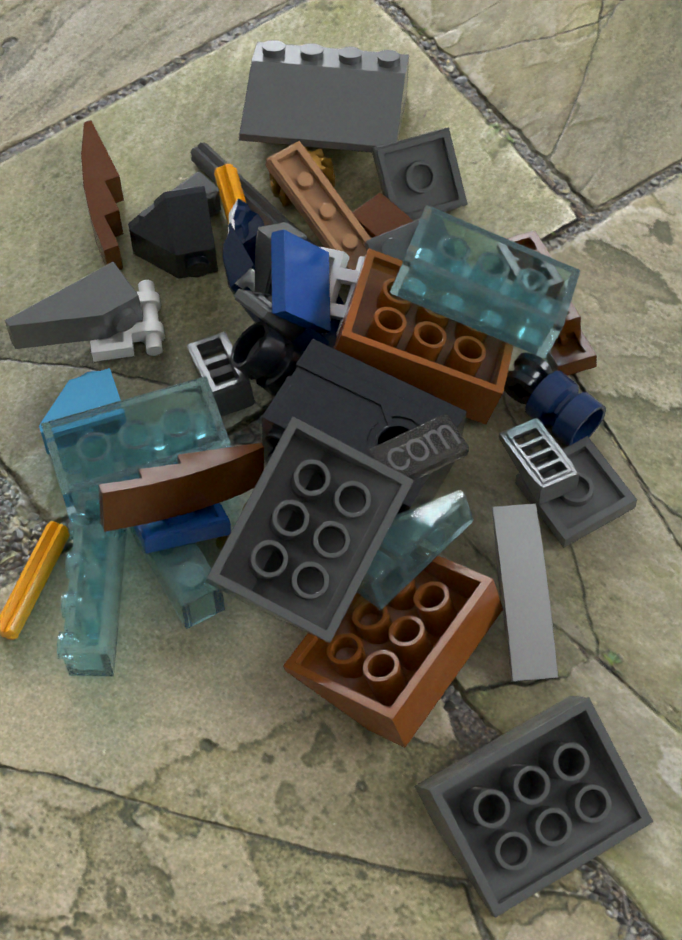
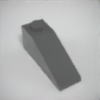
(80, 312)

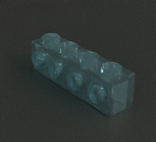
(93, 592)

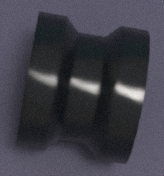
(526, 376)

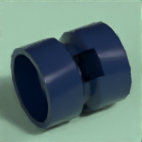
(563, 408)

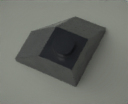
(177, 234)

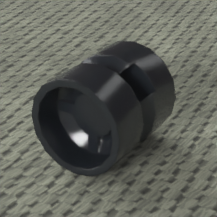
(265, 357)

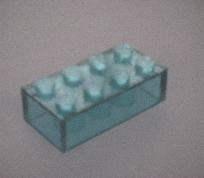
(486, 282)
(132, 435)

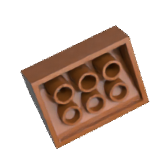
(421, 344)
(399, 660)

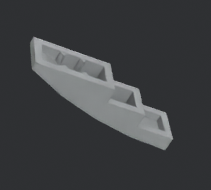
(524, 592)

